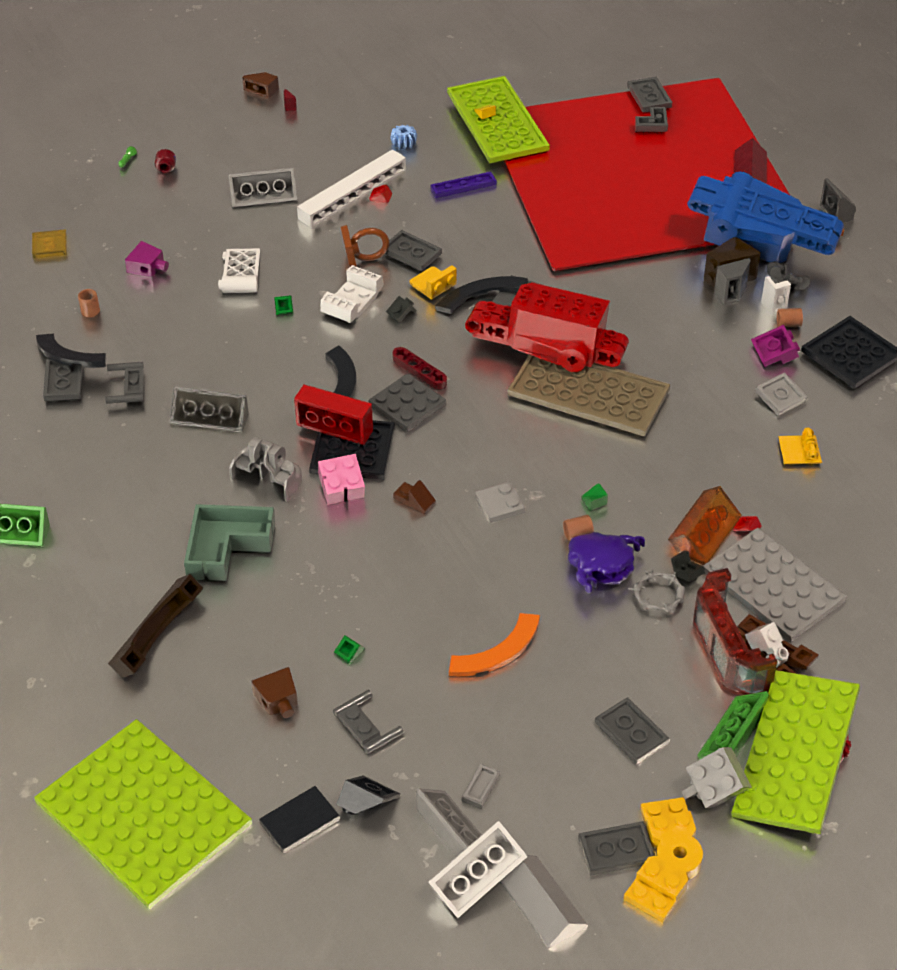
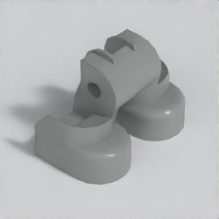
(268, 457)

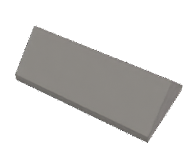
(262, 187)
(446, 819)
(543, 902)

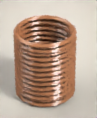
(88, 303)
(790, 317)
(578, 526)

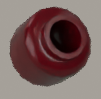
(165, 161)

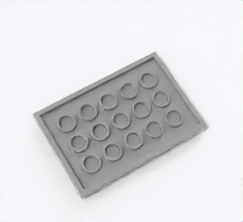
(776, 584)

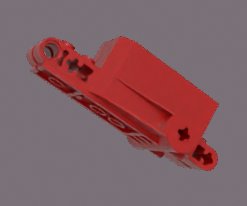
(551, 326)

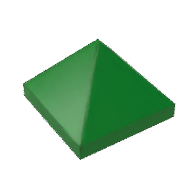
(283, 304)

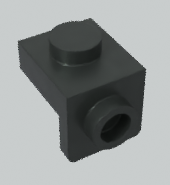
(401, 308)
(685, 567)

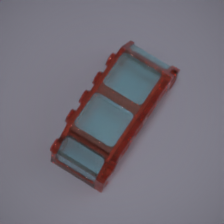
(735, 664)

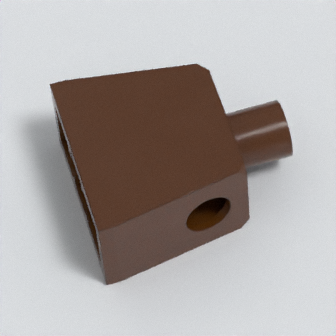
(276, 692)

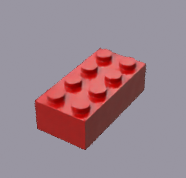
(333, 414)

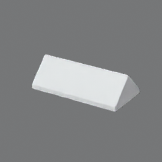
(477, 869)

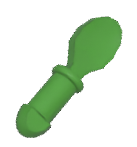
(130, 152)

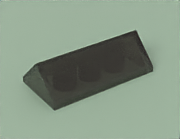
(209, 409)

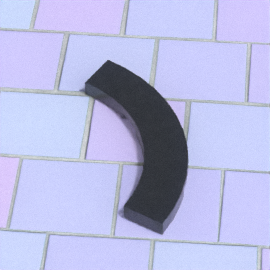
(478, 288)
(60, 354)
(346, 371)

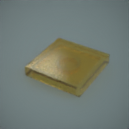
(49, 243)

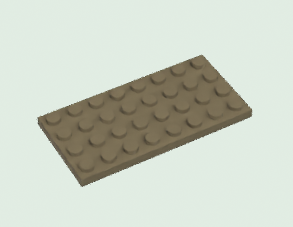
(593, 393)

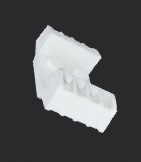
(354, 295)

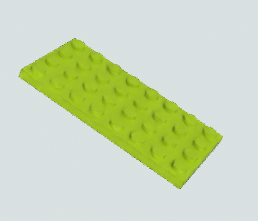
(506, 134)
(797, 751)

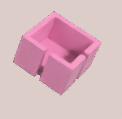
(338, 475)

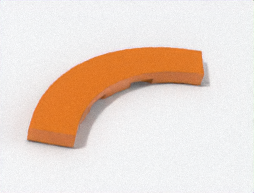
(499, 655)

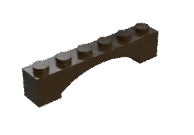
(135, 649)

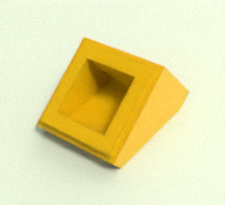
(486, 111)

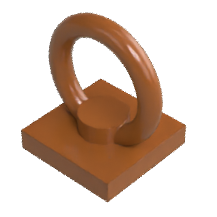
(352, 246)

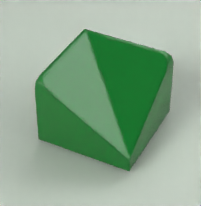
(595, 497)

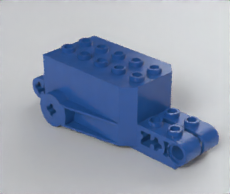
(762, 217)

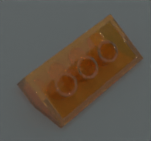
(705, 525)

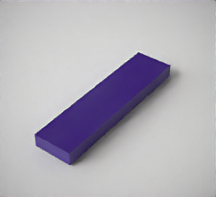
(463, 184)

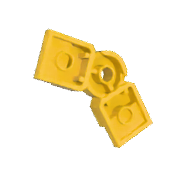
(664, 876)

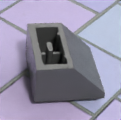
(731, 281)

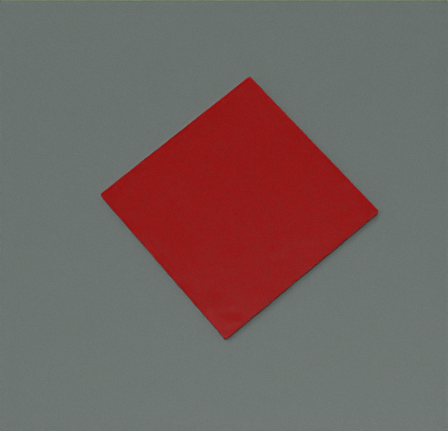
(624, 191)

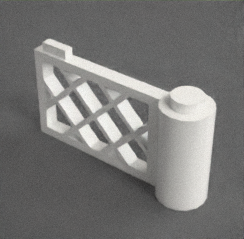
(241, 281)

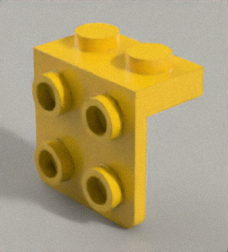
(434, 281)

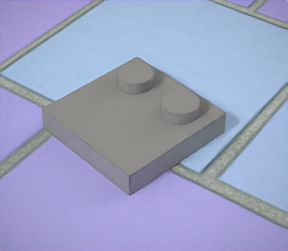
(781, 394)
(500, 502)

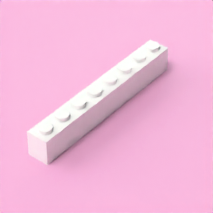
(351, 188)

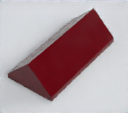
(752, 160)

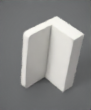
(775, 295)

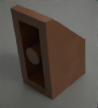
(261, 84)

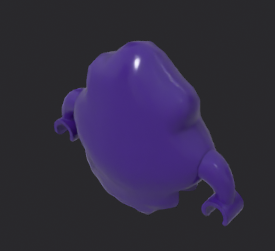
(603, 558)

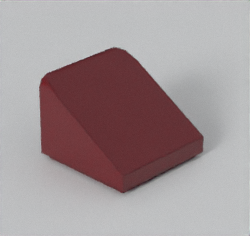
(289, 101)

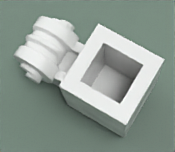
(769, 640)

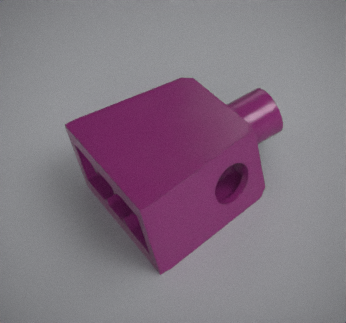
(145, 260)

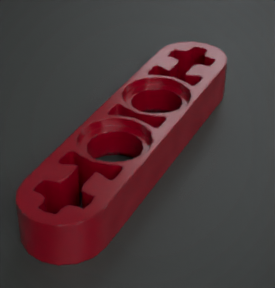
(403, 357)

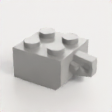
(716, 778)

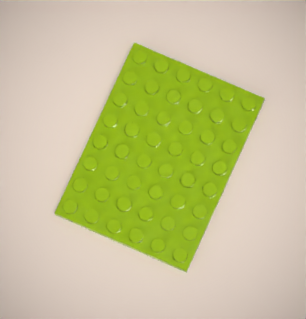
(143, 812)

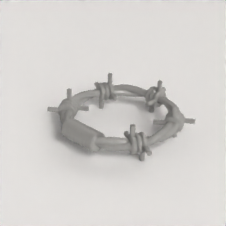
(667, 607)

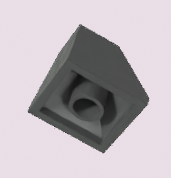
(836, 202)

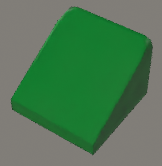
(348, 649)

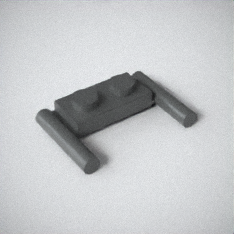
(133, 382)
(360, 725)

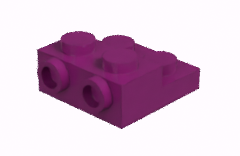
(776, 346)

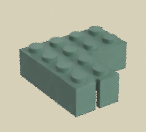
(224, 529)

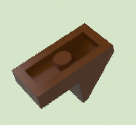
(415, 496)

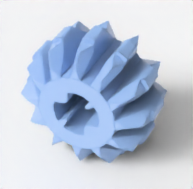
(403, 136)

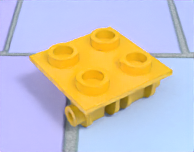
(800, 449)

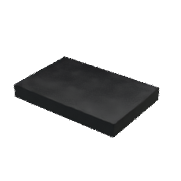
(299, 819)

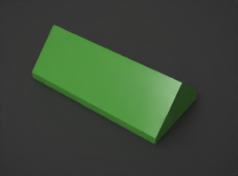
(23, 524)
(736, 724)

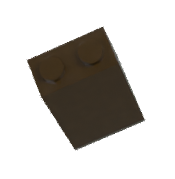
(729, 252)

